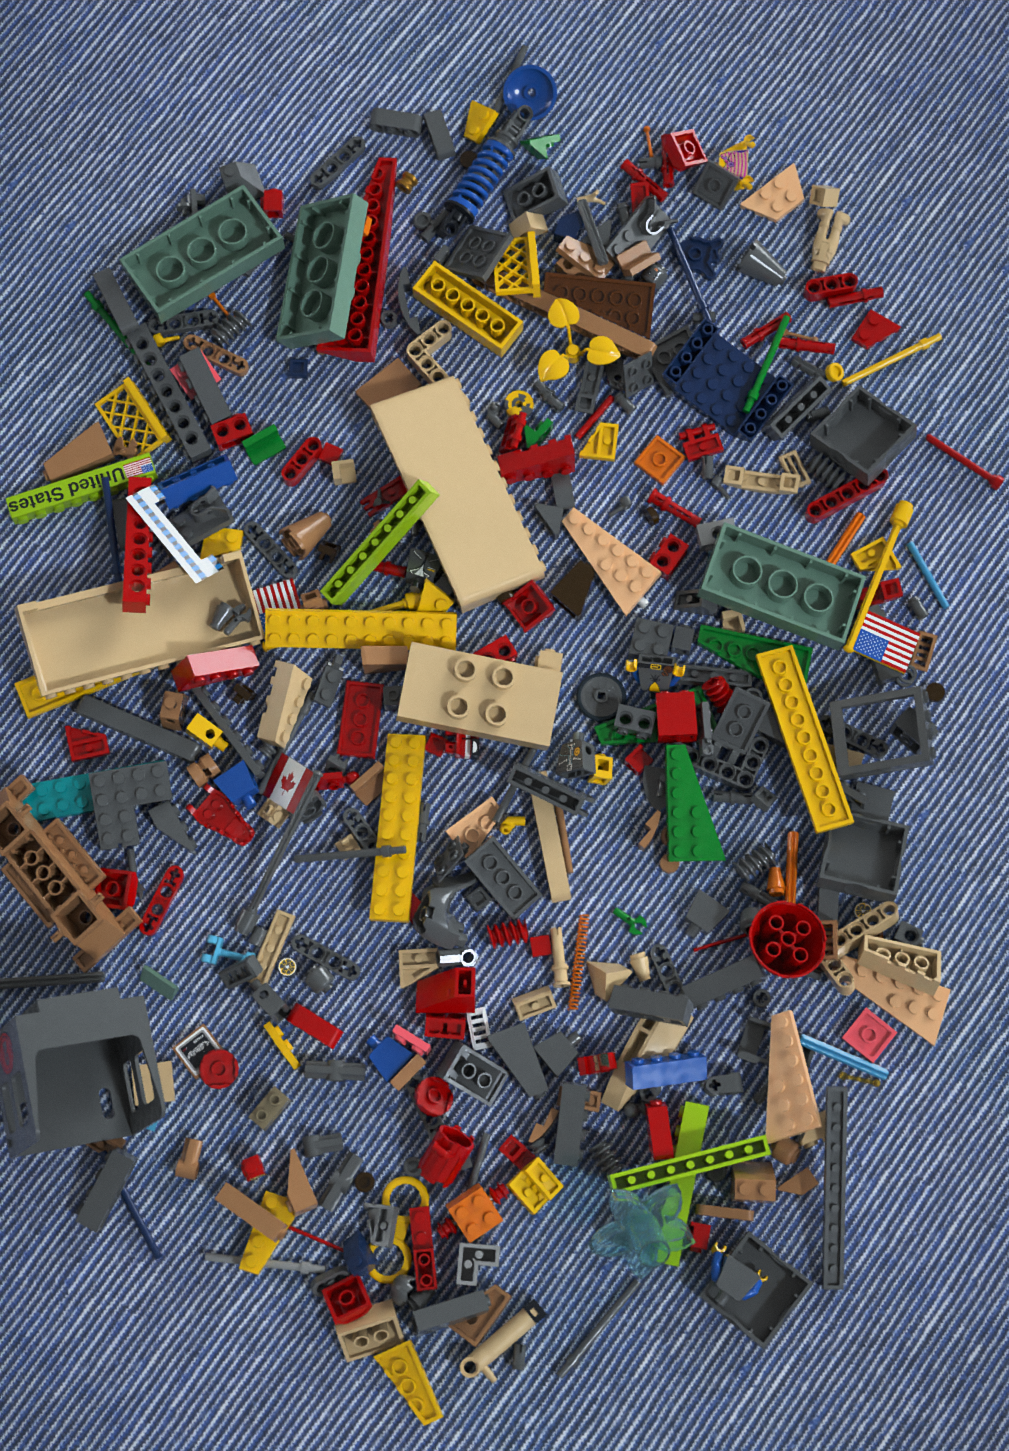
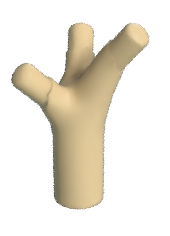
(592, 198)

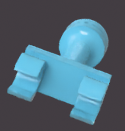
(218, 941)

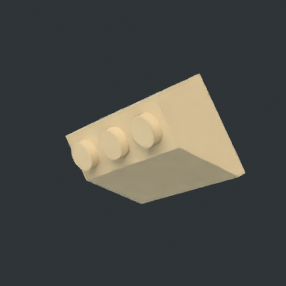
(371, 1333)

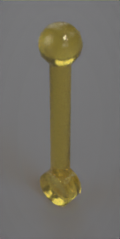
(843, 1076)

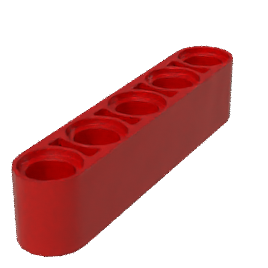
(840, 501)

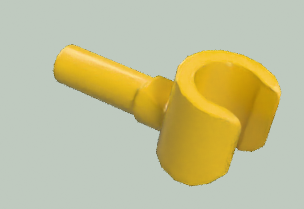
(160, 341)

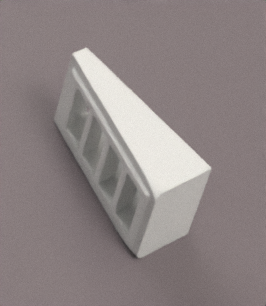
(484, 1045)

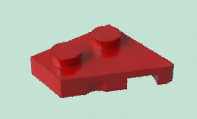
(873, 330)

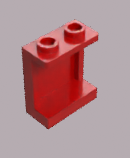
(676, 716)

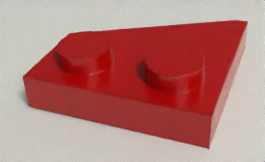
(86, 744)

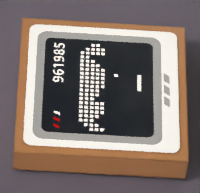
(194, 1047)

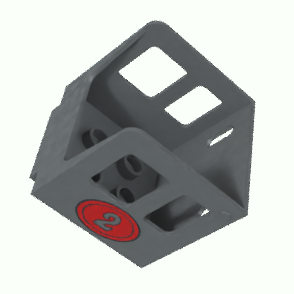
(60, 1060)

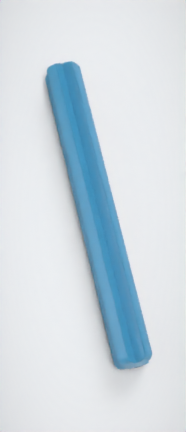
(843, 1057)

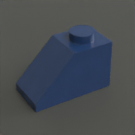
(568, 225)
(359, 1255)

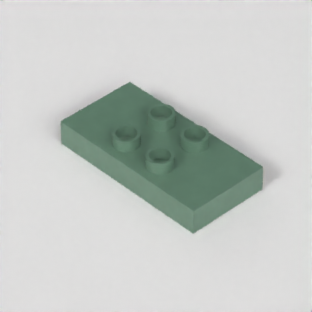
(202, 253)
(322, 271)
(781, 586)

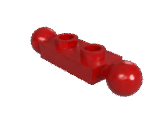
(336, 780)

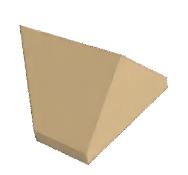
(605, 976)

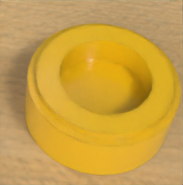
(834, 372)

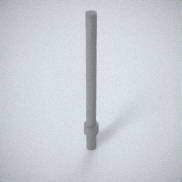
(303, 1267)

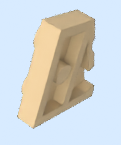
(416, 964)

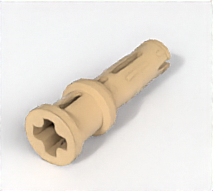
(560, 967)

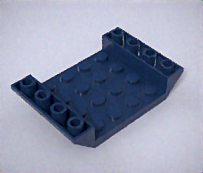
(717, 379)

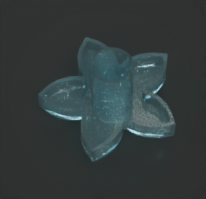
(644, 1229)

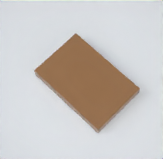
(389, 382)

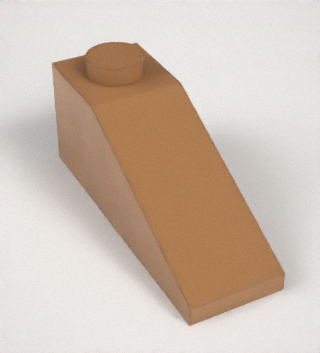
(299, 1193)

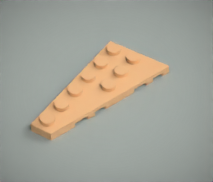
(617, 566)
(904, 1003)
(790, 1091)

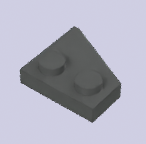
(381, 1223)

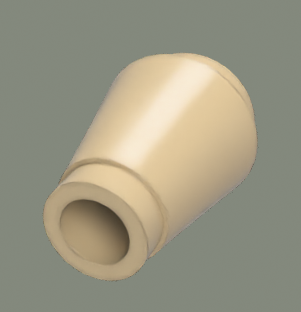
(640, 966)

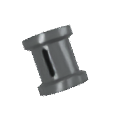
(646, 1096)

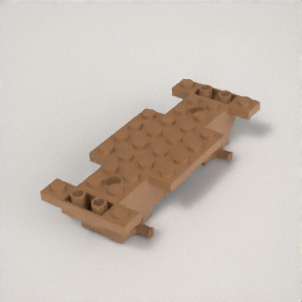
(58, 879)

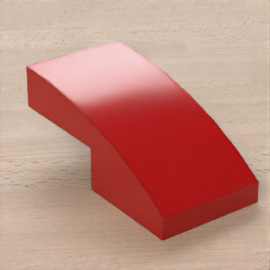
(516, 1152)

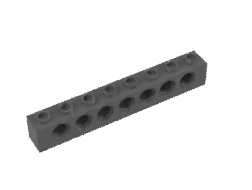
(200, 448)

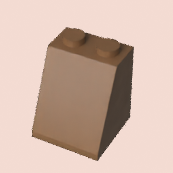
(753, 1182)

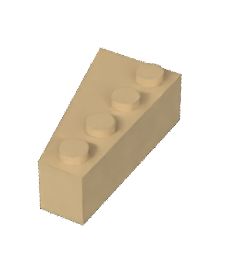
(283, 704)
(902, 962)

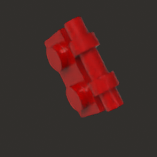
(512, 432)
(703, 446)

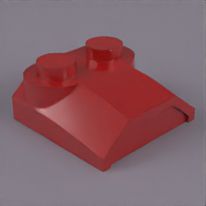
(684, 150)
(530, 606)
(118, 888)
(347, 1300)

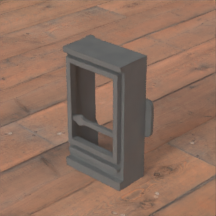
(751, 1040)

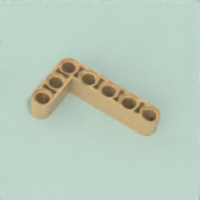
(426, 350)
(853, 941)

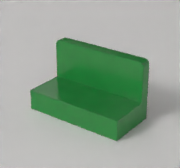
(264, 445)

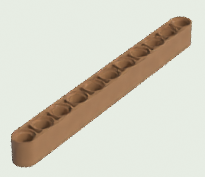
(588, 324)

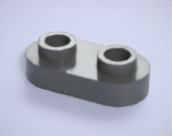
(613, 371)
(328, 1279)

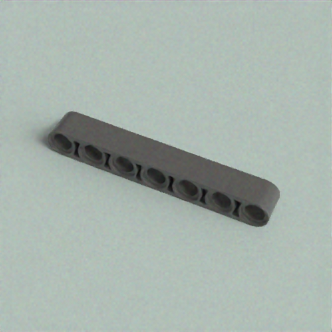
(138, 729)

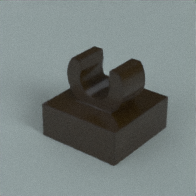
(330, 549)
(243, 693)

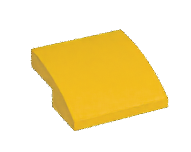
(534, 1185)

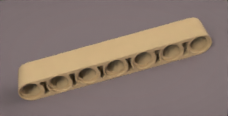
(551, 849)

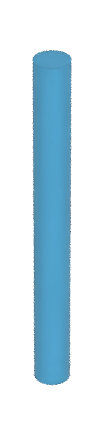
(928, 576)

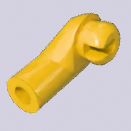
(510, 822)

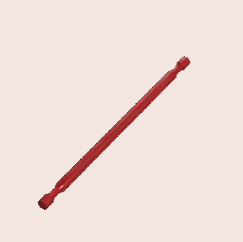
(720, 942)
(315, 1238)

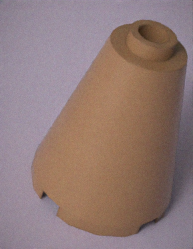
(305, 534)

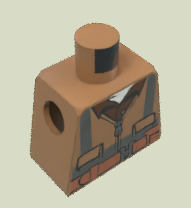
(173, 709)

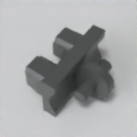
(190, 206)

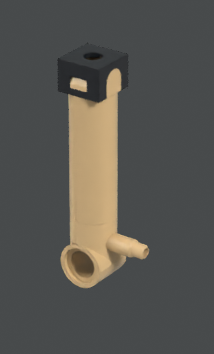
(502, 1340)

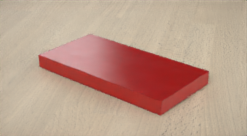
(360, 719)

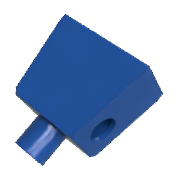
(239, 785)
(388, 1056)

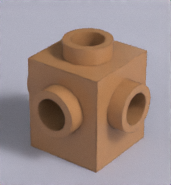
(313, 600)

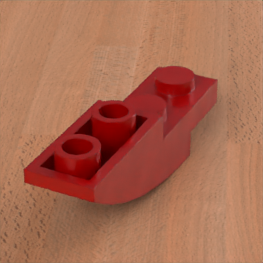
(423, 1248)

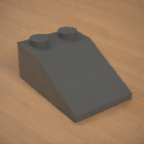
(537, 194)
(472, 1073)

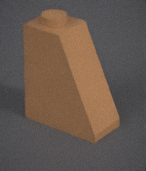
(384, 658)

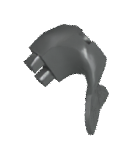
(432, 918)

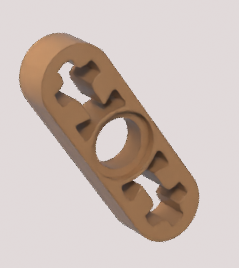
(724, 1212)

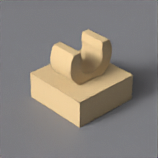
(347, 843)

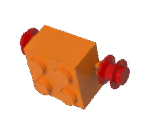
(473, 1212)

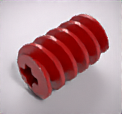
(718, 691)
(508, 933)

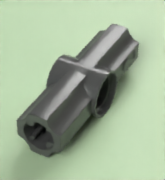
(335, 1070)
(340, 1181)

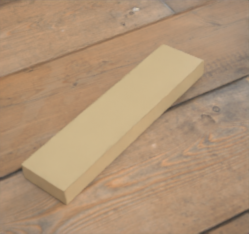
(273, 944)

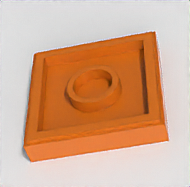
(659, 460)

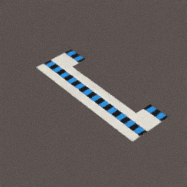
(144, 504)

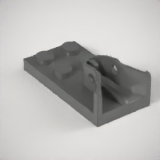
(645, 223)
(201, 519)
(502, 877)

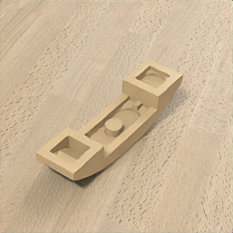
(761, 482)

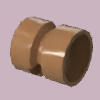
(196, 770)

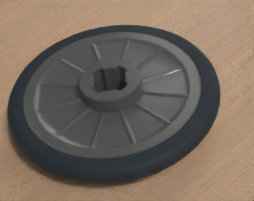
(597, 708)

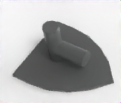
(655, 786)

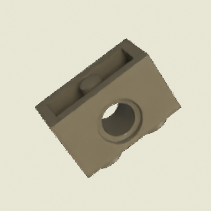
(269, 1108)

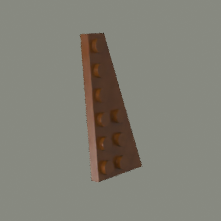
(615, 300)

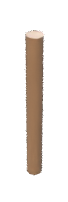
(564, 839)

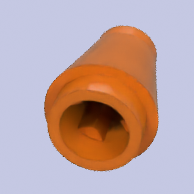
(775, 882)

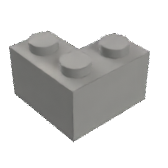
(473, 1256)

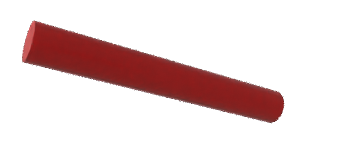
(593, 418)

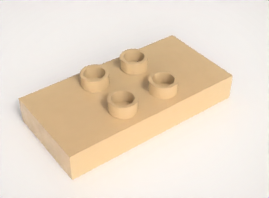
(479, 696)

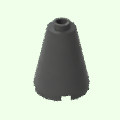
(761, 265)

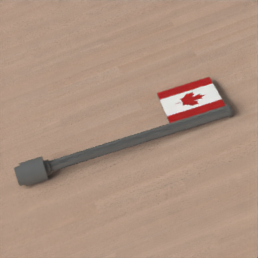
(291, 788)

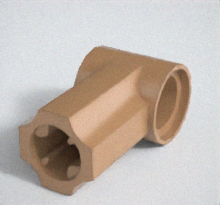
(188, 1163)

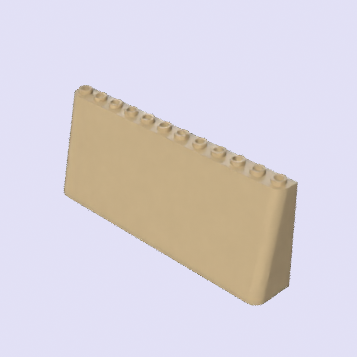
(474, 517)
(91, 641)

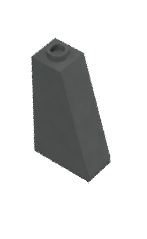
(519, 1056)
(449, 1312)

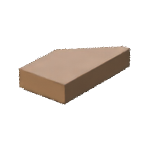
(800, 1183)

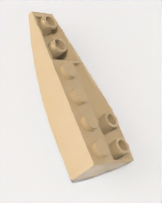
(646, 1040)

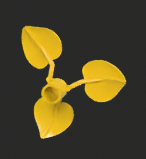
(556, 366)

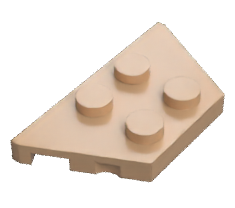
(777, 196)

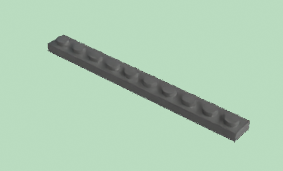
(834, 1187)

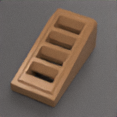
(925, 635)
(831, 924)

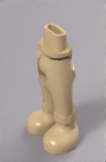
(823, 248)

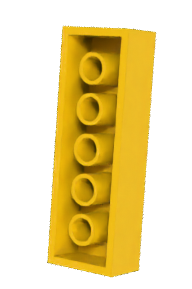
(467, 309)

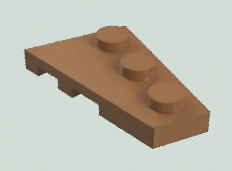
(583, 257)
(476, 1328)

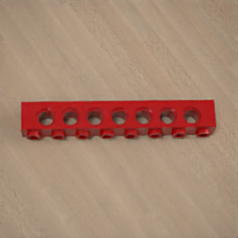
(136, 548)

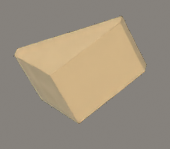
(526, 223)

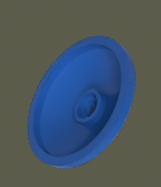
(530, 77)

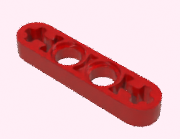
(164, 901)

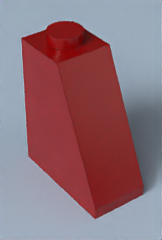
(659, 1130)

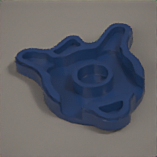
(701, 254)

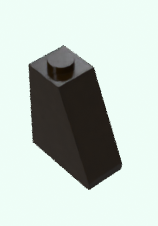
(574, 589)

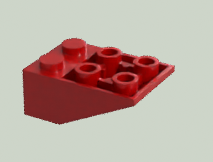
(447, 992)

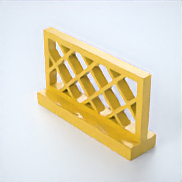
(532, 268)
(142, 407)

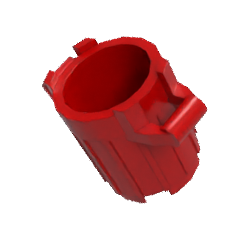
(445, 1155)

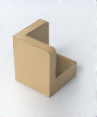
(824, 195)
(344, 472)
(733, 621)

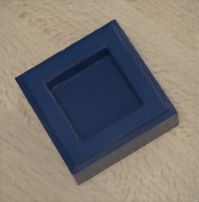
(298, 368)

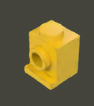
(603, 775)

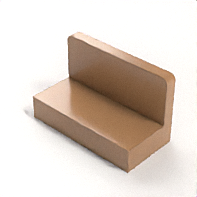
(636, 258)
(370, 784)

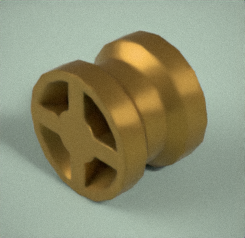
(407, 182)

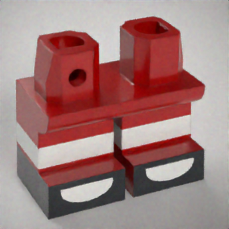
(464, 746)

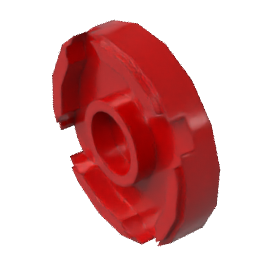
(218, 1068)
(433, 1096)

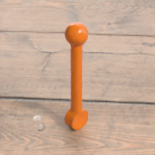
(646, 129)
(212, 296)

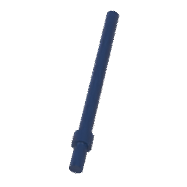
(702, 305)
(117, 570)
(137, 1218)

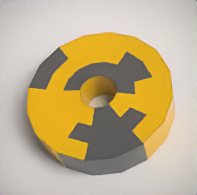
(518, 397)

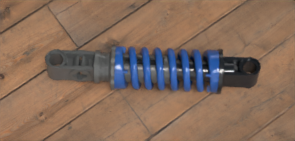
(484, 173)

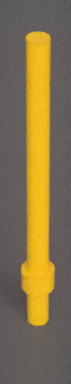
(922, 344)

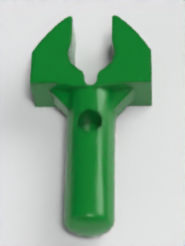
(629, 920)

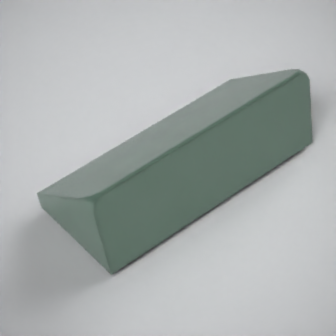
(159, 983)

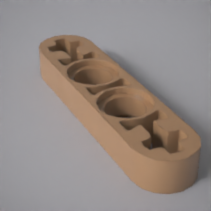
(217, 353)

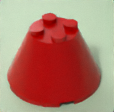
(787, 939)

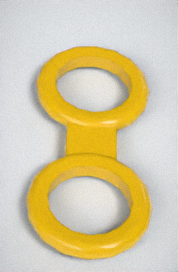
(401, 1226)

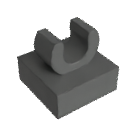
(334, 764)

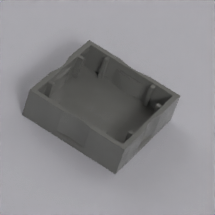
(863, 435)
(864, 858)
(782, 1291)

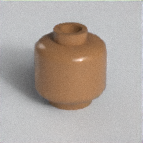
(785, 1151)

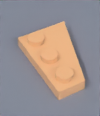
(475, 826)

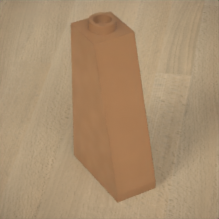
(80, 455)
(251, 1212)

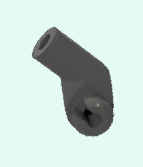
(493, 413)

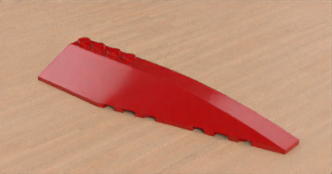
(370, 278)

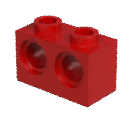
(234, 436)
(671, 558)
(492, 650)
(445, 1025)

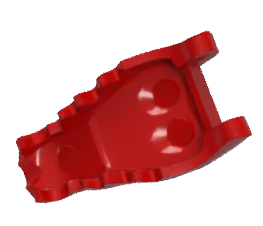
(222, 817)

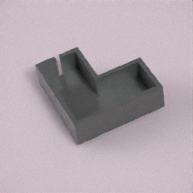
(117, 794)

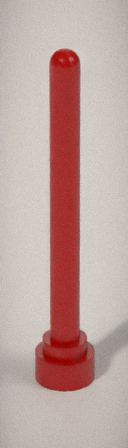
(994, 480)

